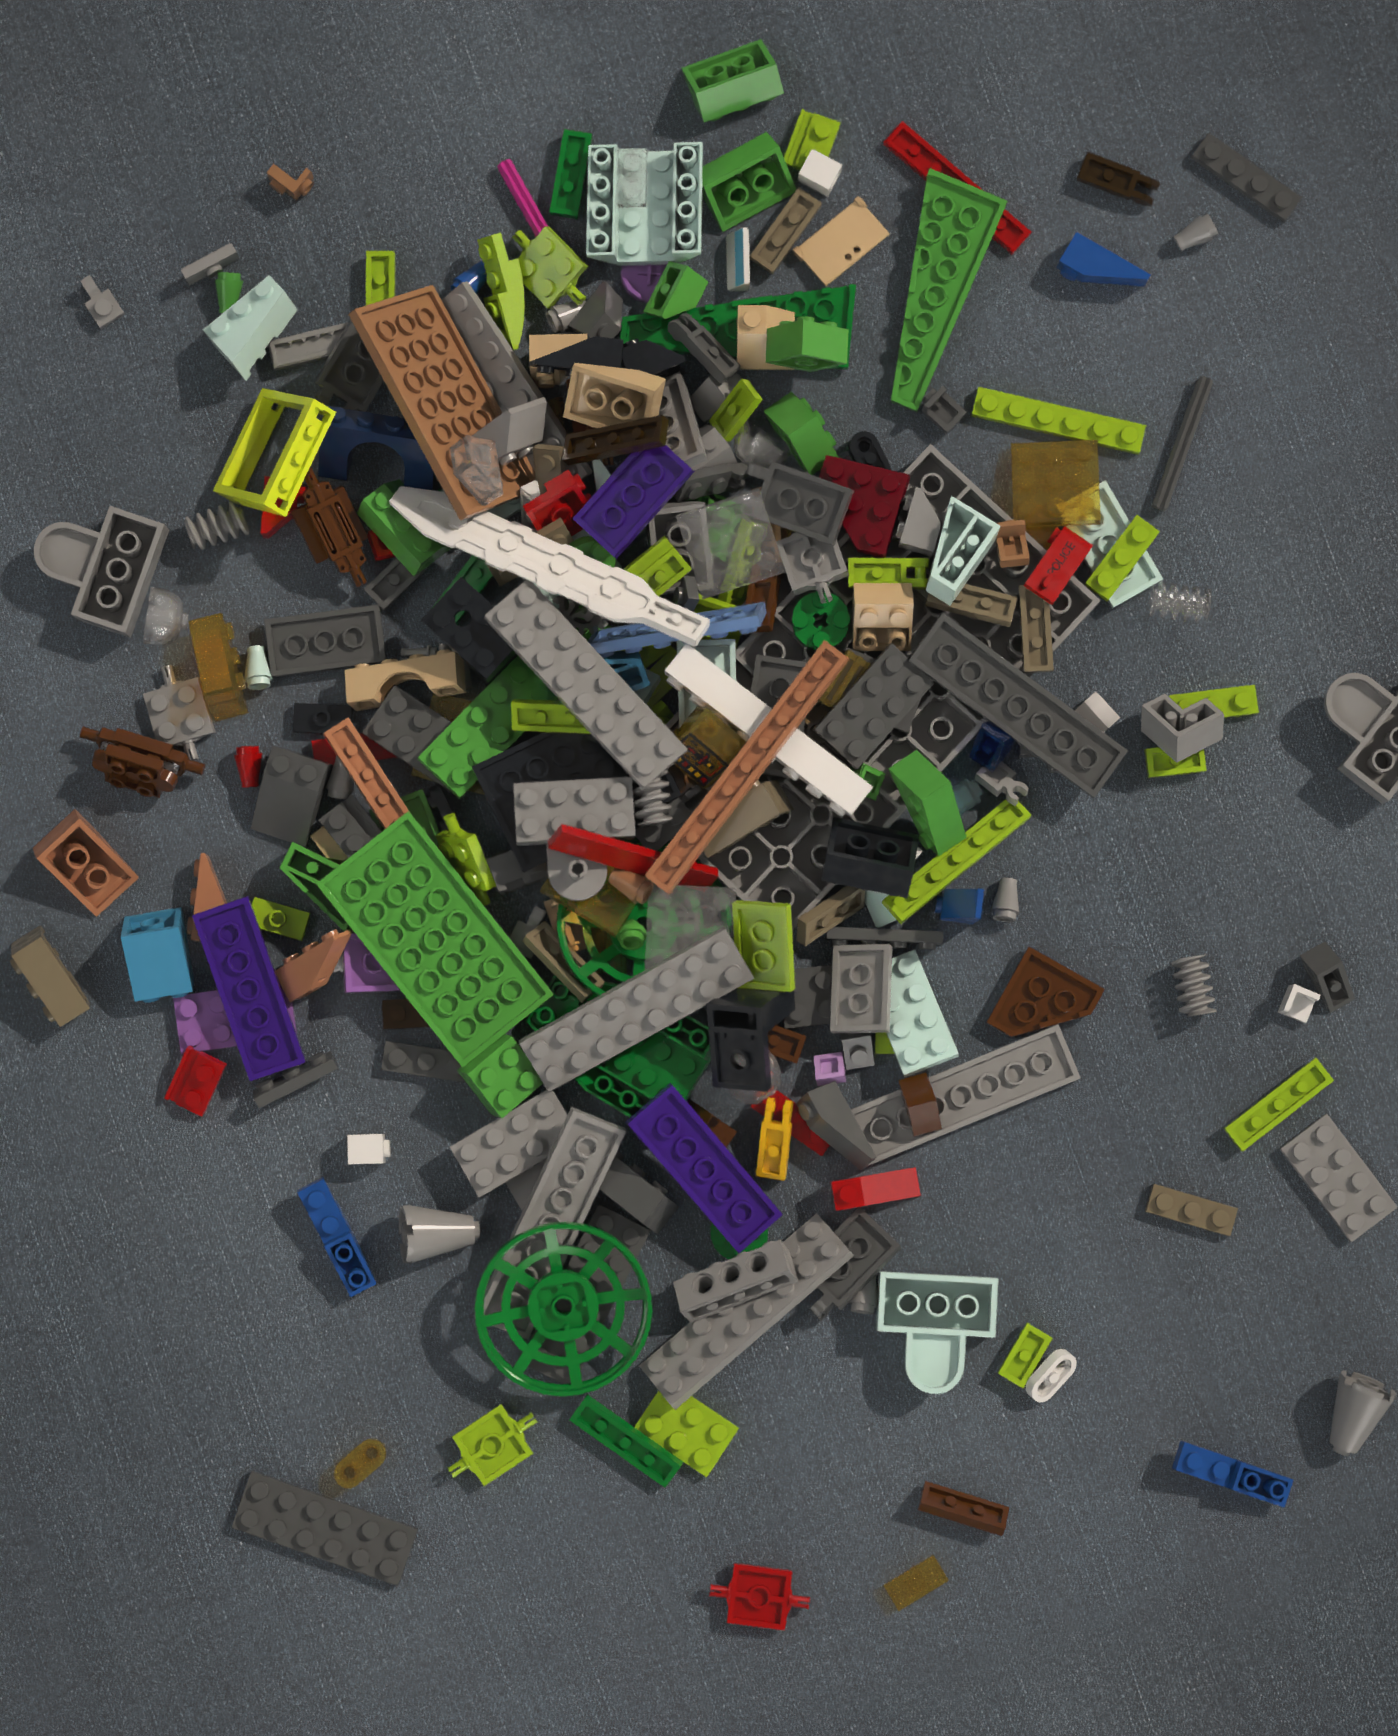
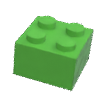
(807, 344)
(501, 1076)

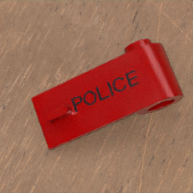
(1058, 564)

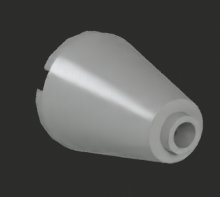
(434, 1232)
(1357, 1411)

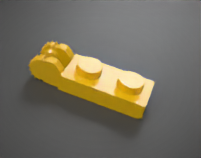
(774, 1142)

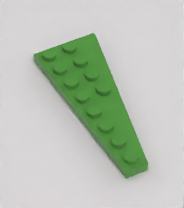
(949, 249)

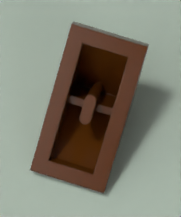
(920, 1104)

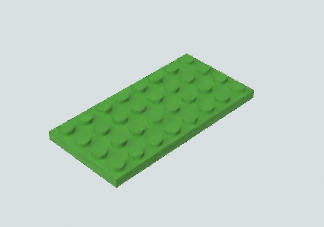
(435, 939)

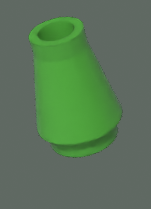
(228, 289)

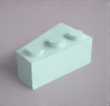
(251, 324)

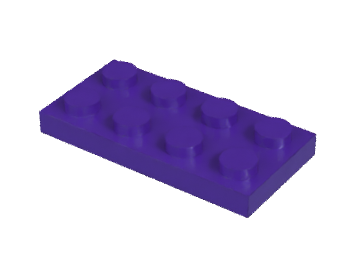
(632, 497)

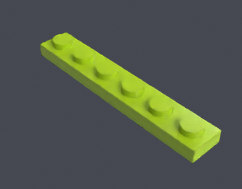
(1058, 420)
(953, 863)

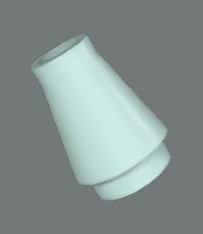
(257, 669)

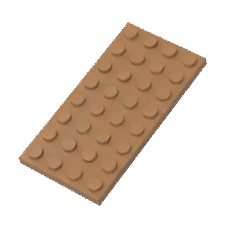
(435, 387)

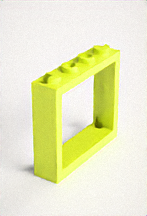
(293, 461)

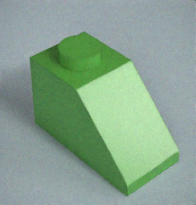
(676, 291)

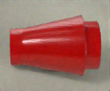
(248, 764)

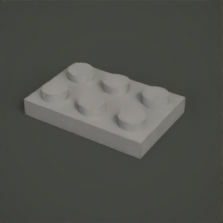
(861, 988)

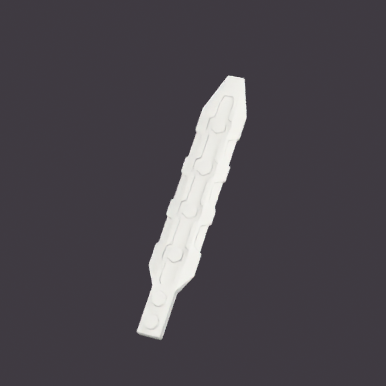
(548, 564)

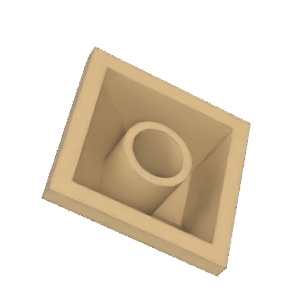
(752, 334)

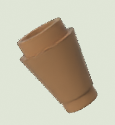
(632, 885)

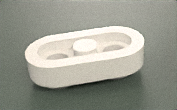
(1051, 1375)

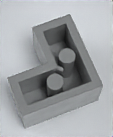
(1181, 730)

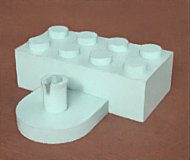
(936, 1317)

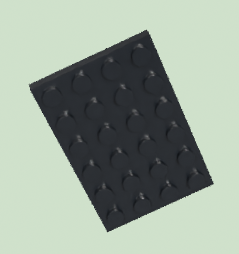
(545, 759)

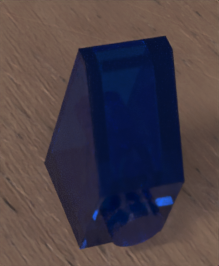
(991, 746)

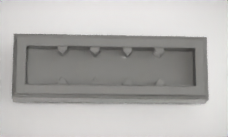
(305, 347)

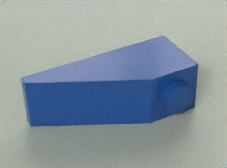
(1095, 264)
(960, 905)

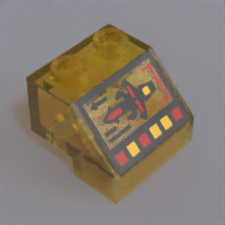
(709, 745)

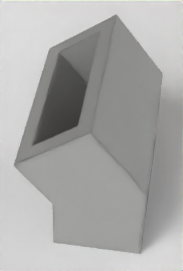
(1098, 712)

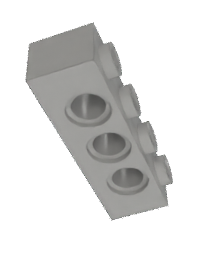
(749, 1285)

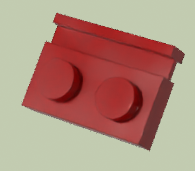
(195, 1081)

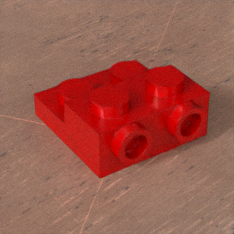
(561, 499)

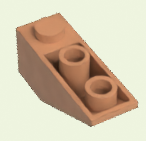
(207, 894)
(313, 968)

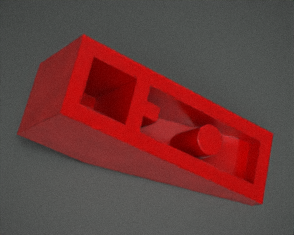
(875, 1188)

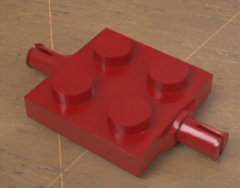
(759, 1596)

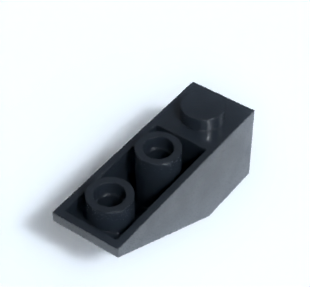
(592, 351)

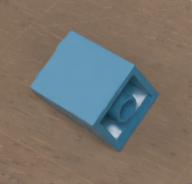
(157, 955)

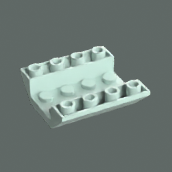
(651, 234)

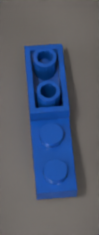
(337, 1236)
(1232, 1473)

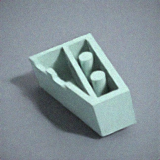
(960, 549)

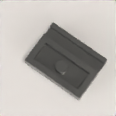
(350, 826)

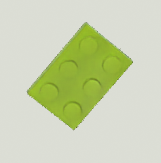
(765, 943)
(690, 1432)

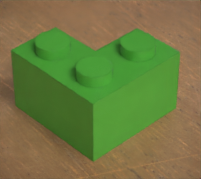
(802, 431)

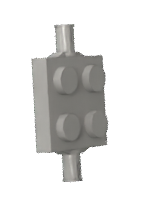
(811, 564)
(179, 712)

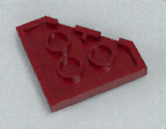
(873, 505)

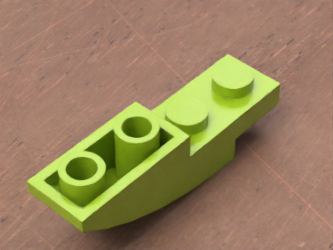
(507, 288)

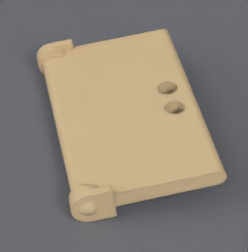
(838, 239)

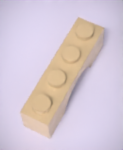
(370, 684)

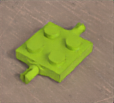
(550, 267)
(466, 857)
(492, 1444)

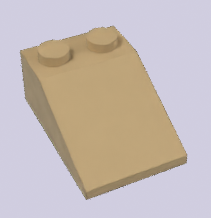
(611, 395)

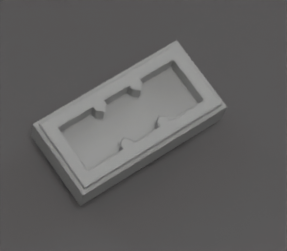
(210, 264)

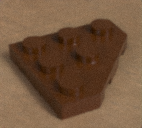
(1042, 996)

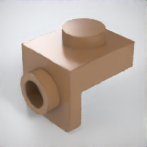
(282, 182)
(1012, 544)

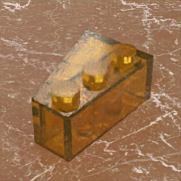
(218, 666)

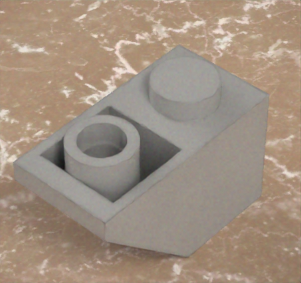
(921, 526)

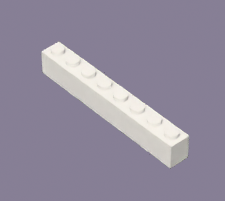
(745, 712)

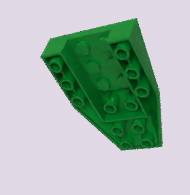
(640, 1072)

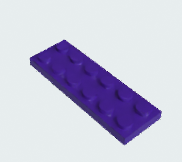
(249, 988)
(704, 1168)

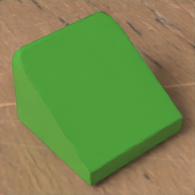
(871, 776)

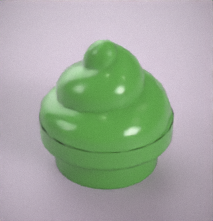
(631, 935)

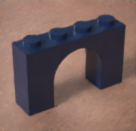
(357, 427)

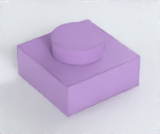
(829, 1068)

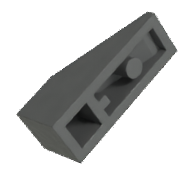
(834, 1122)

